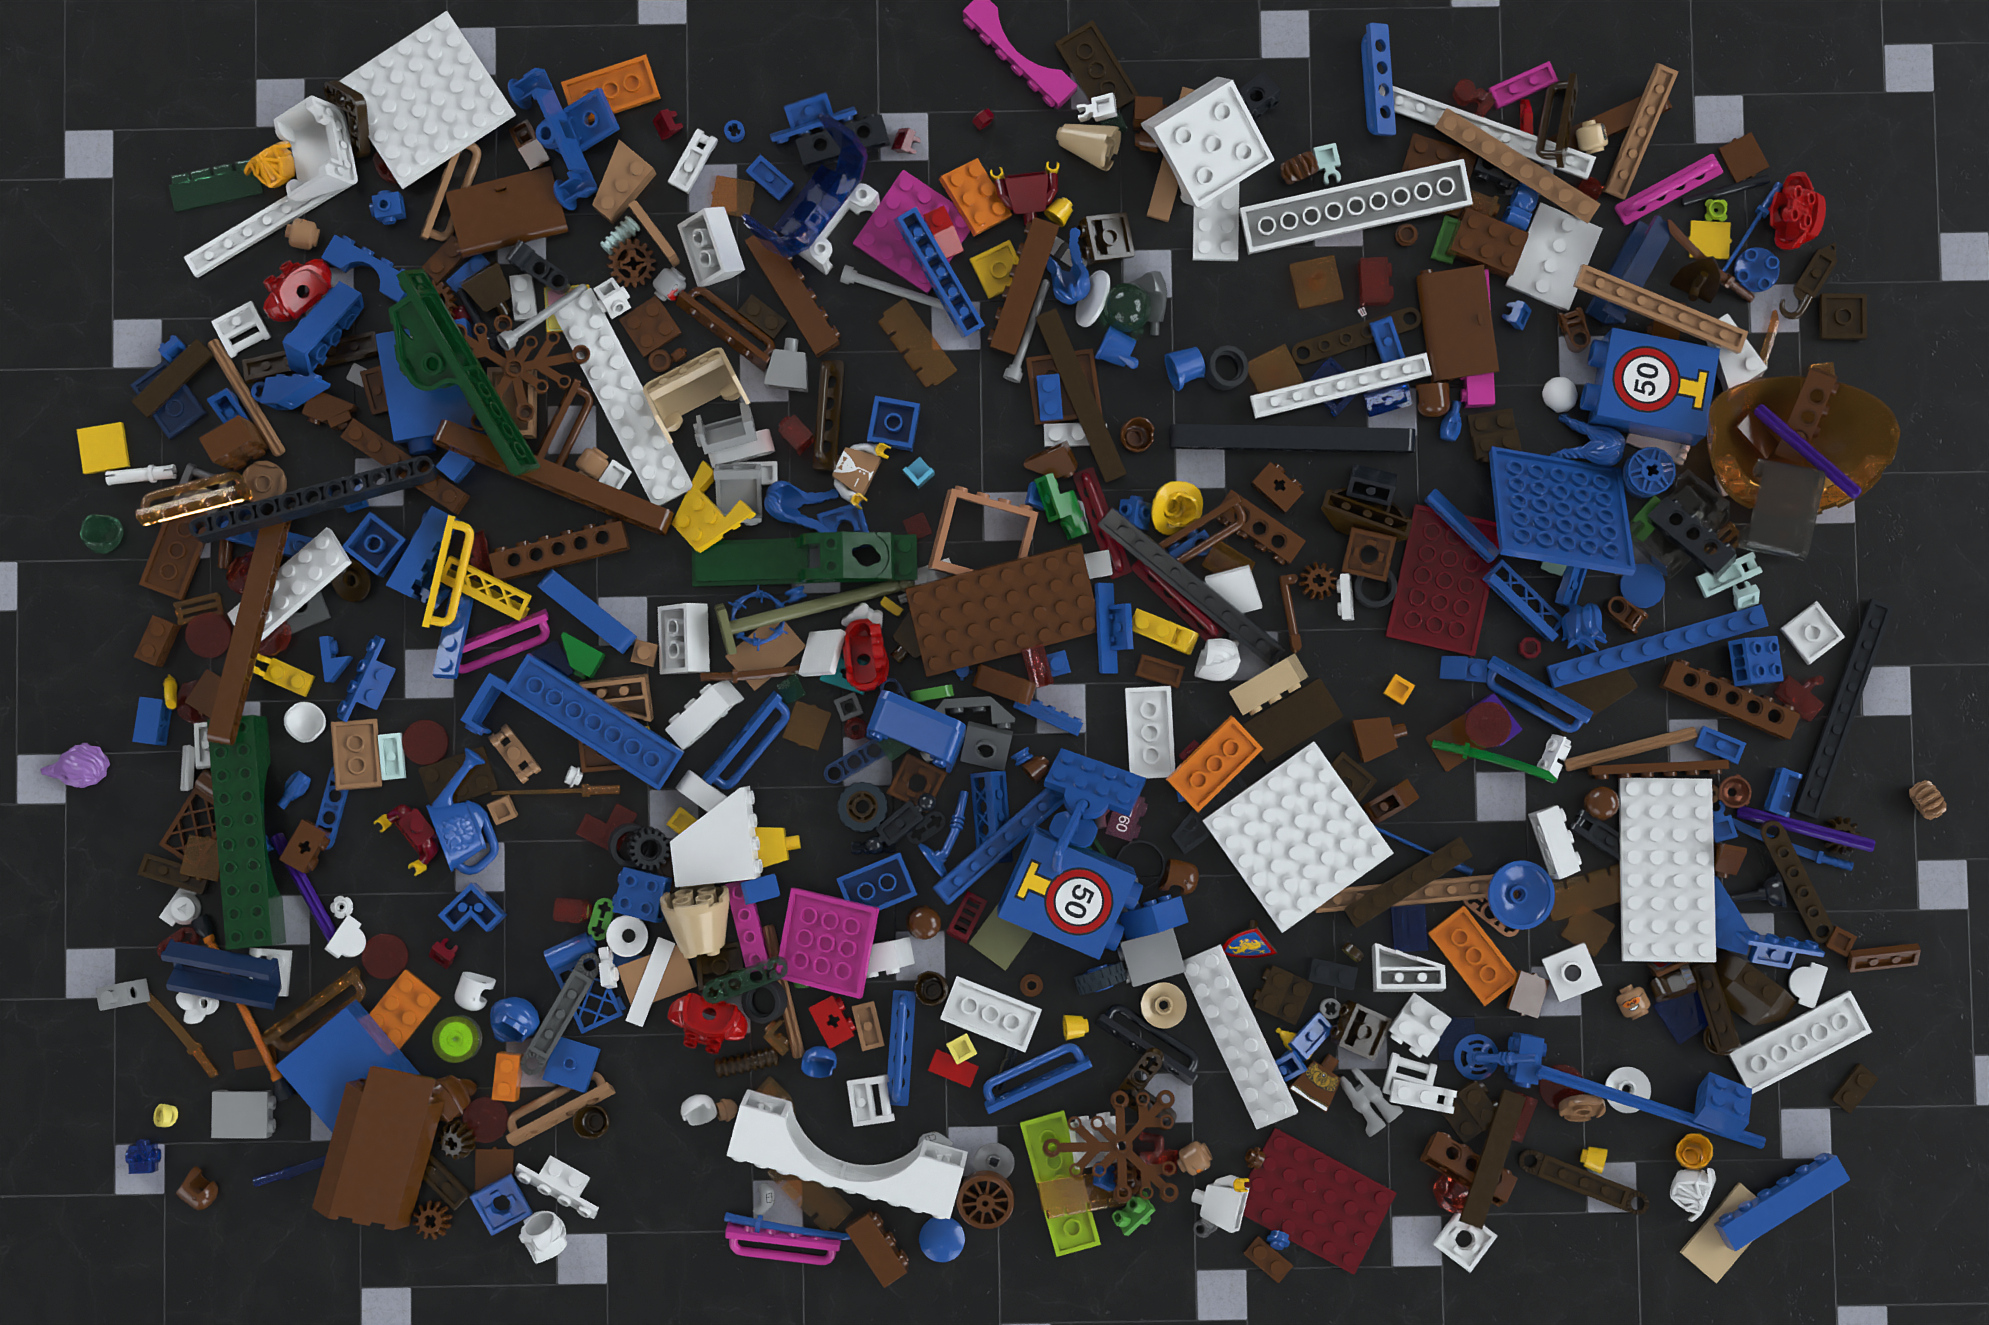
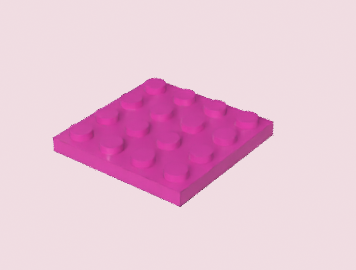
(883, 239)
(827, 942)

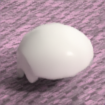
(1560, 394)
(698, 1109)

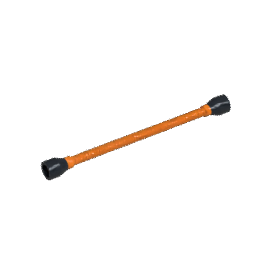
(281, 1087)

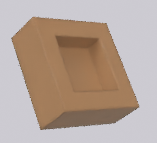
(644, 653)
(502, 809)

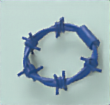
(758, 594)

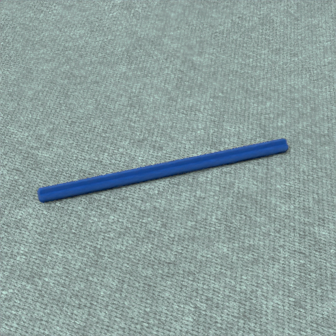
(1638, 1103)

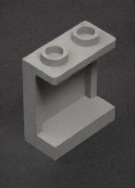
(726, 432)
(738, 483)
(1151, 957)
(243, 1114)

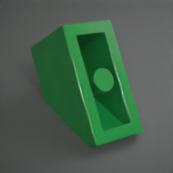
(582, 656)

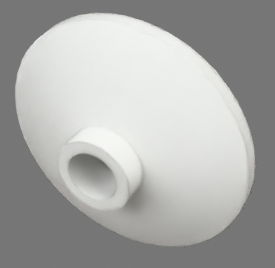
(1637, 1082)

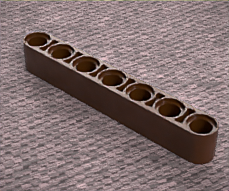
(1615, 121)

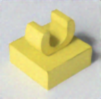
(961, 1048)

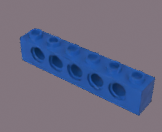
(938, 272)

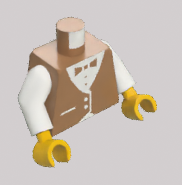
(856, 470)

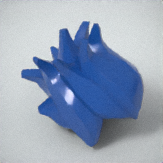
(1582, 626)

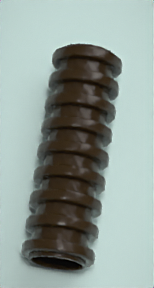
(746, 1062)

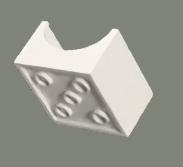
(1209, 140)

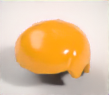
(1694, 1151)

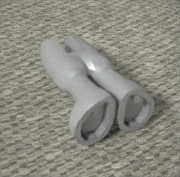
(1361, 1098)

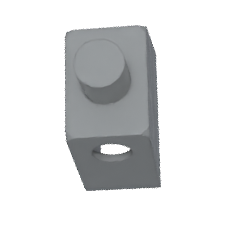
(788, 368)
(119, 994)

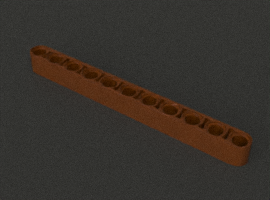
(558, 480)
(247, 633)

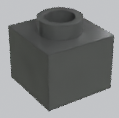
(841, 703)

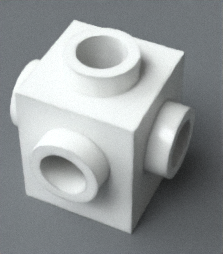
(612, 298)

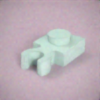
(1327, 160)

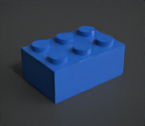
(879, 883)

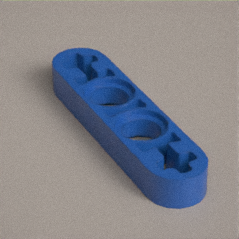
(335, 807)

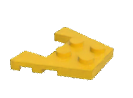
(701, 519)

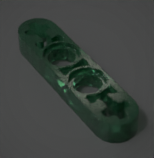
(746, 982)

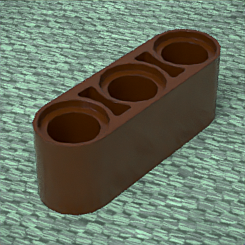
(1004, 684)

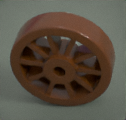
(985, 1200)

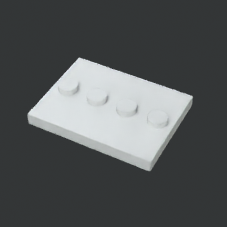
(1553, 256)

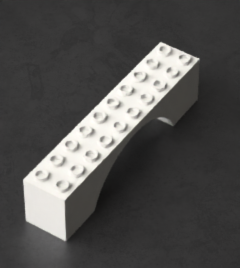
(772, 1138)

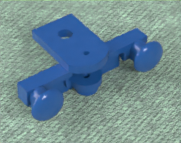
(566, 130)

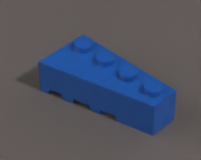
(421, 555)

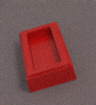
(945, 1066)

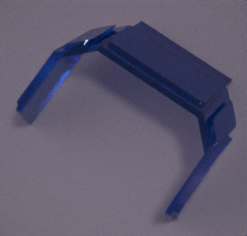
(818, 199)

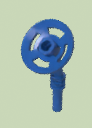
(938, 858)
(1483, 1058)

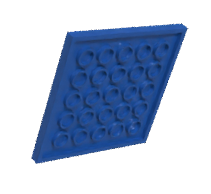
(1561, 511)

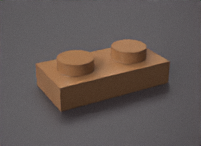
(868, 1025)

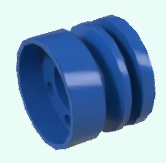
(1636, 477)

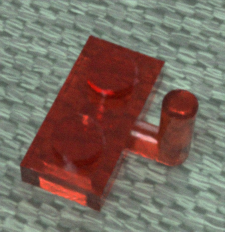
(1799, 696)
(1159, 1155)

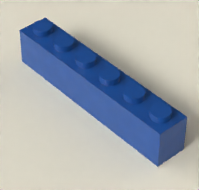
(1781, 1201)

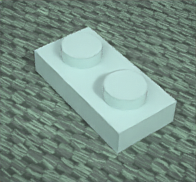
(391, 756)

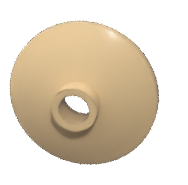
(1163, 1017)

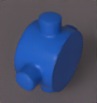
(963, 672)

